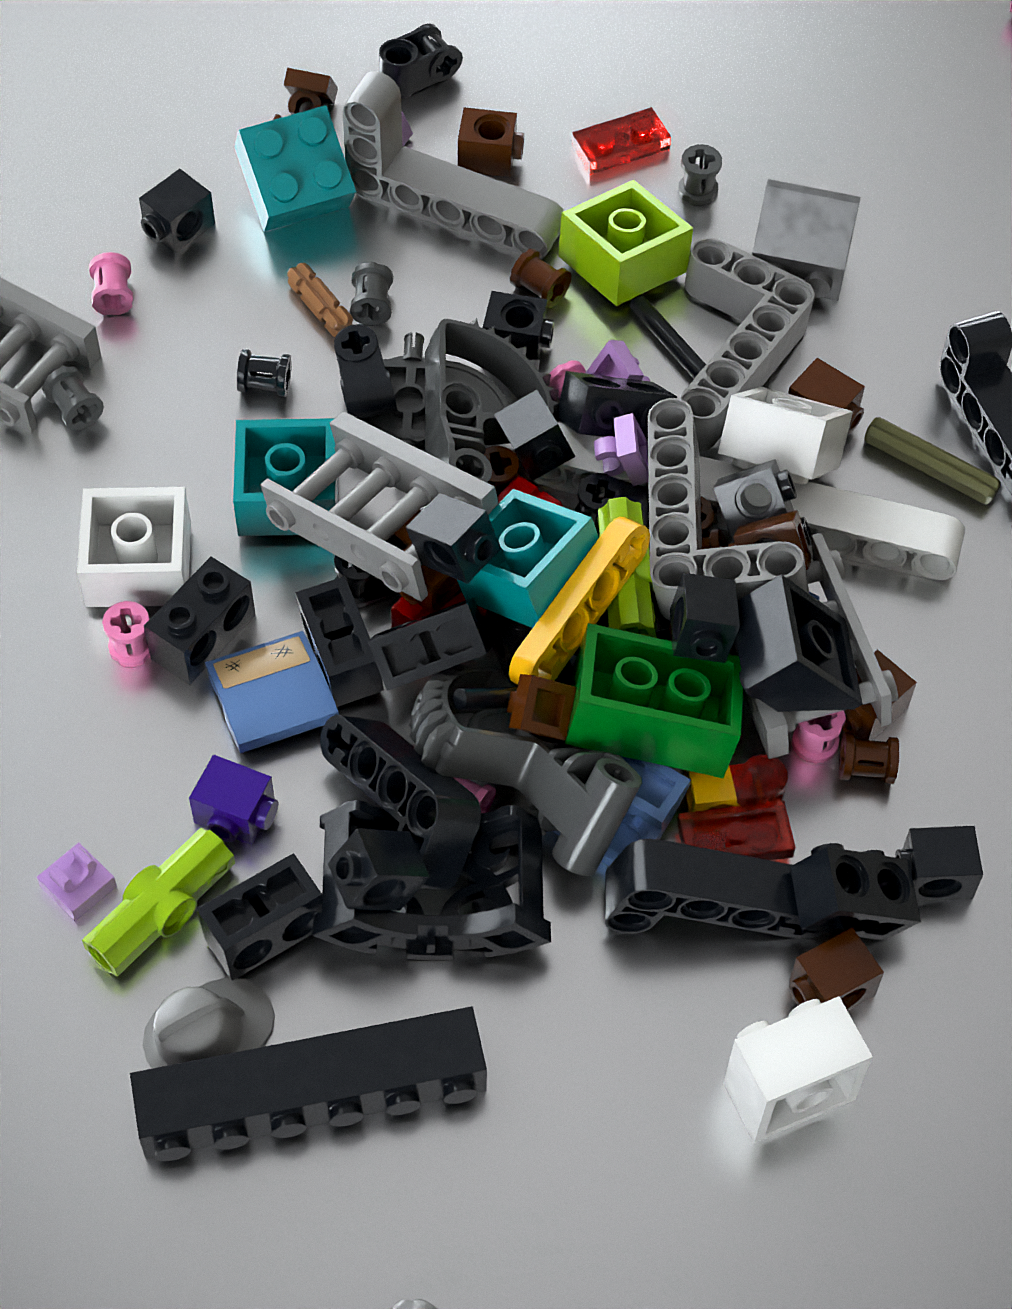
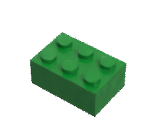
(653, 704)

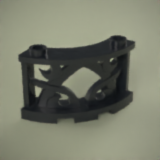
(497, 927)

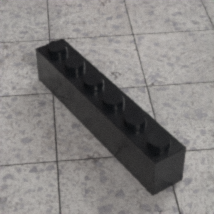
(308, 1083)

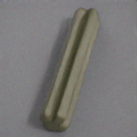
(932, 460)

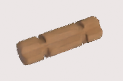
(319, 298)

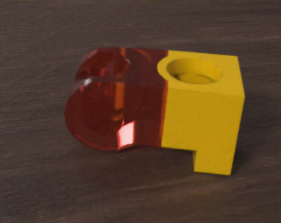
(743, 784)

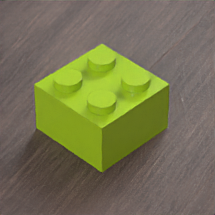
(625, 242)

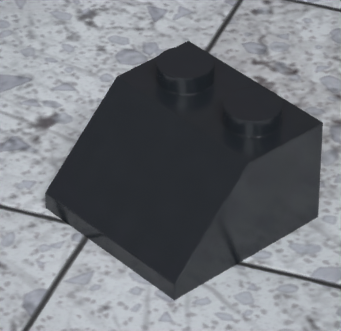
(795, 651)

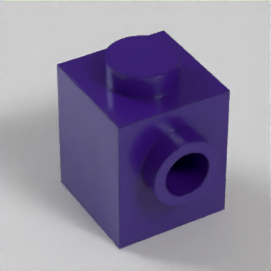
(233, 801)

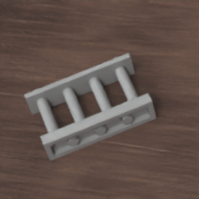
(49, 325)
(390, 465)
(876, 687)

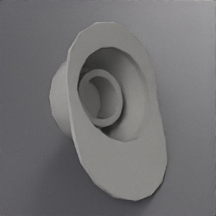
(208, 1022)

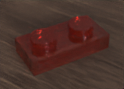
(620, 140)
(745, 830)

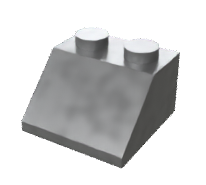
(807, 234)

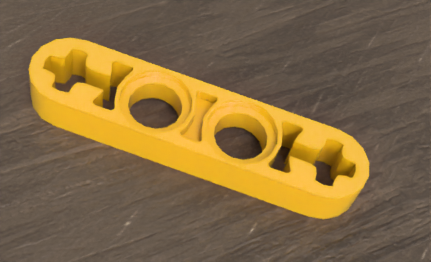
(581, 600)

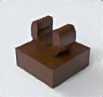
(309, 87)
(541, 707)

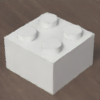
(793, 430)
(133, 545)
(796, 1067)

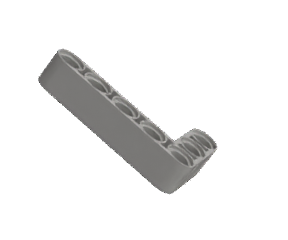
(433, 187)
(774, 319)
(676, 518)

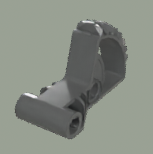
(464, 401)
(572, 787)

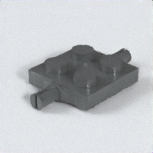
(408, 384)

